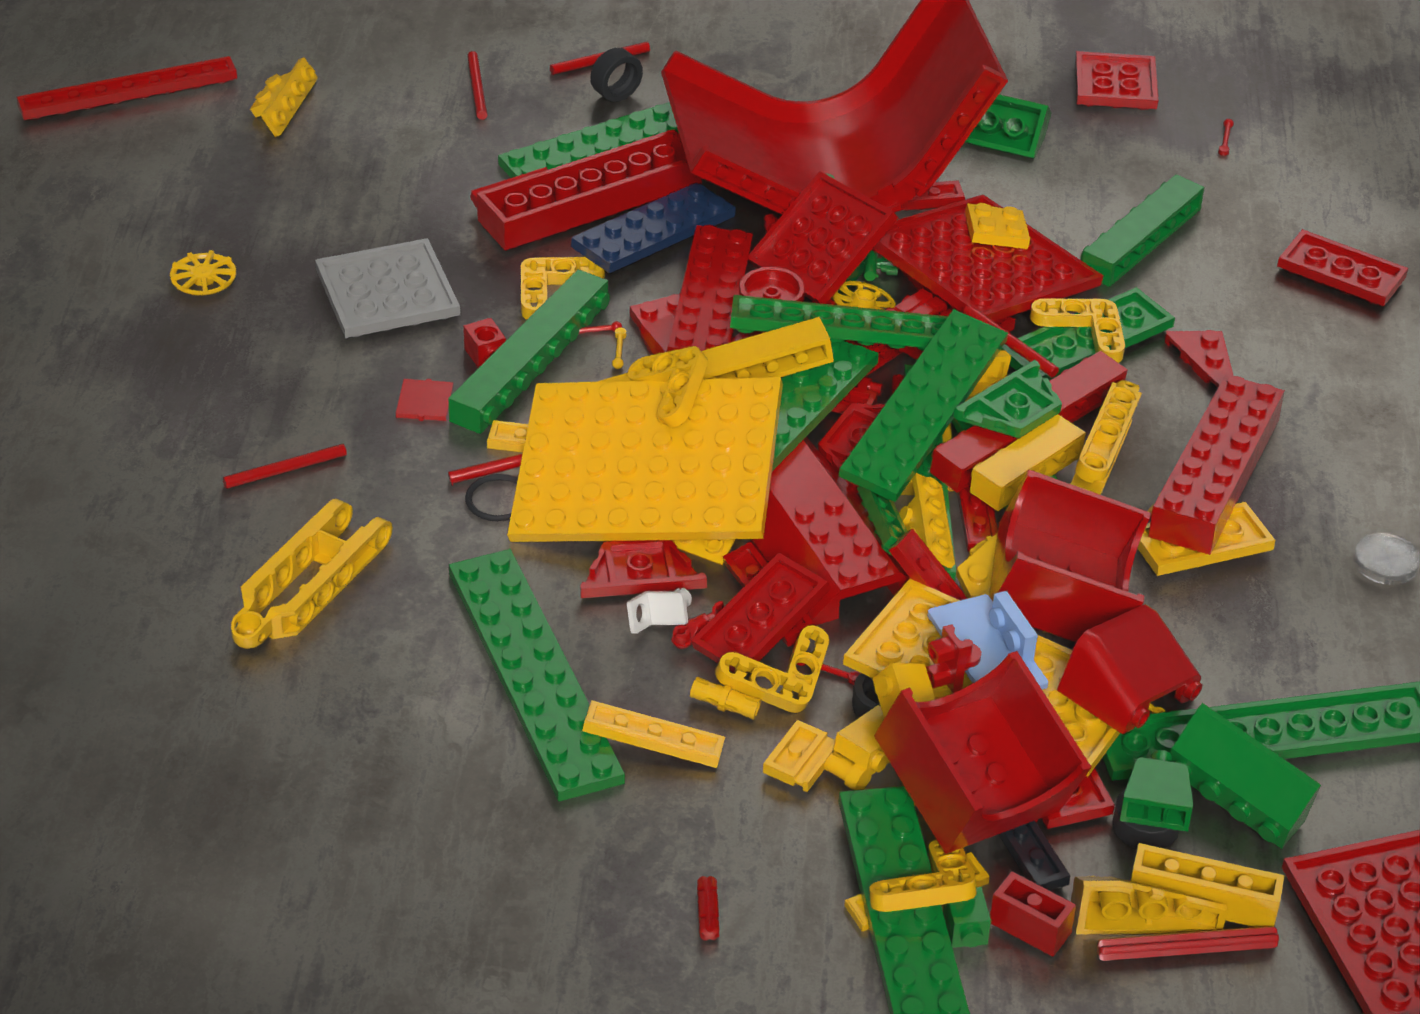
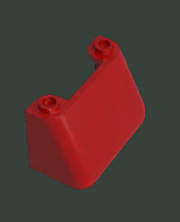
(1126, 667)

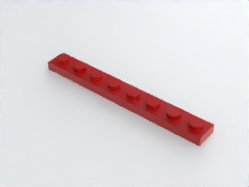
(126, 88)

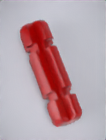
(708, 908)

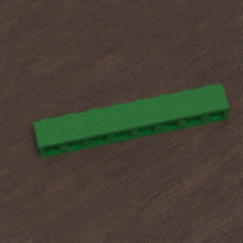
(528, 351)

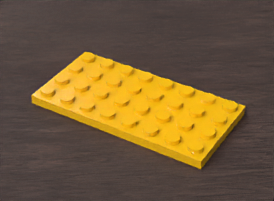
(903, 636)

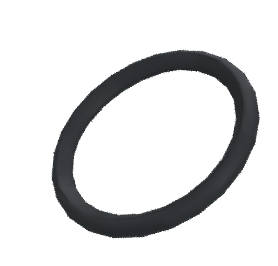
(468, 497)

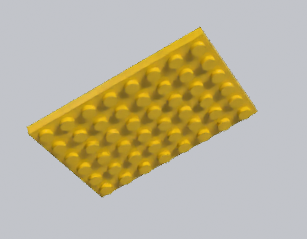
(614, 471)

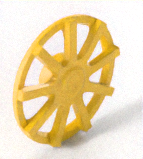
(203, 273)
(862, 297)

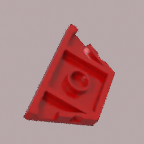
(847, 433)
(640, 567)

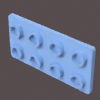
(994, 627)

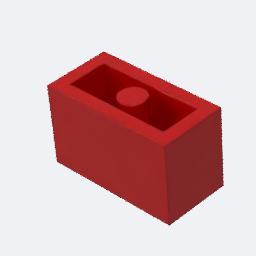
(1032, 913)

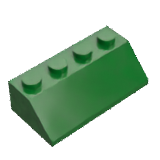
(1012, 127)
(1244, 776)

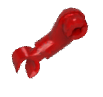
(684, 633)

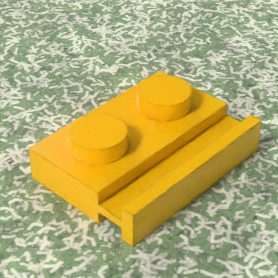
(800, 756)

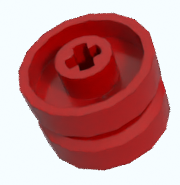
(773, 284)

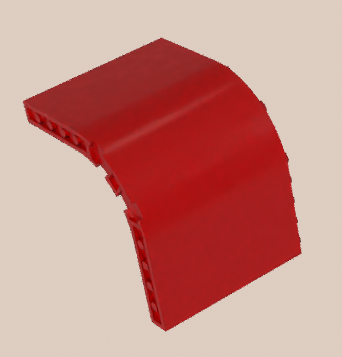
(878, 137)

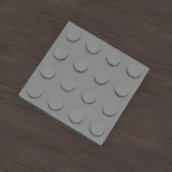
(387, 288)

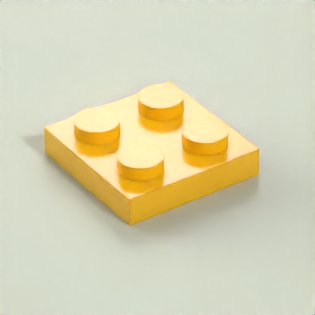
(997, 226)

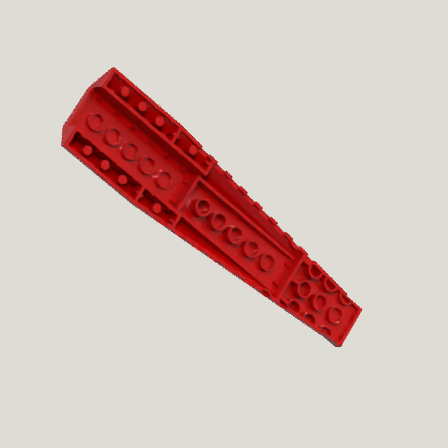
(809, 509)

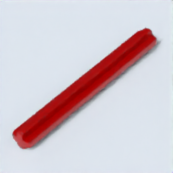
(1187, 943)

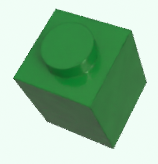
(968, 921)

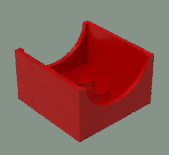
(1067, 555)
(983, 755)

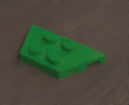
(1013, 404)

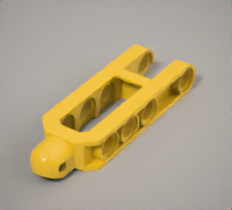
(1106, 437)
(313, 542)

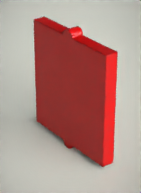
(424, 399)

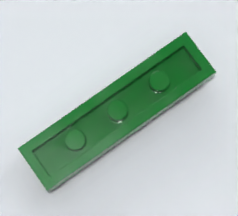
(884, 517)

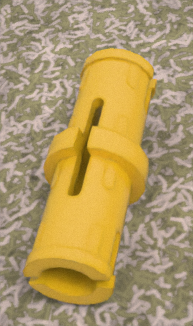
(725, 698)

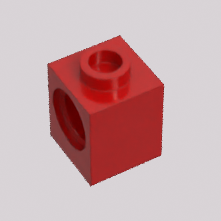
(482, 340)

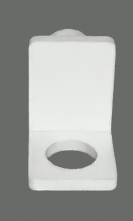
(659, 609)

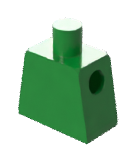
(1158, 793)

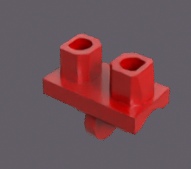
(951, 659)

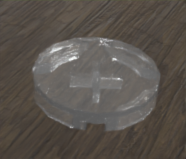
(1386, 558)

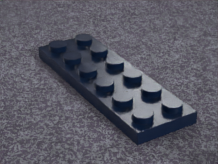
(652, 227)

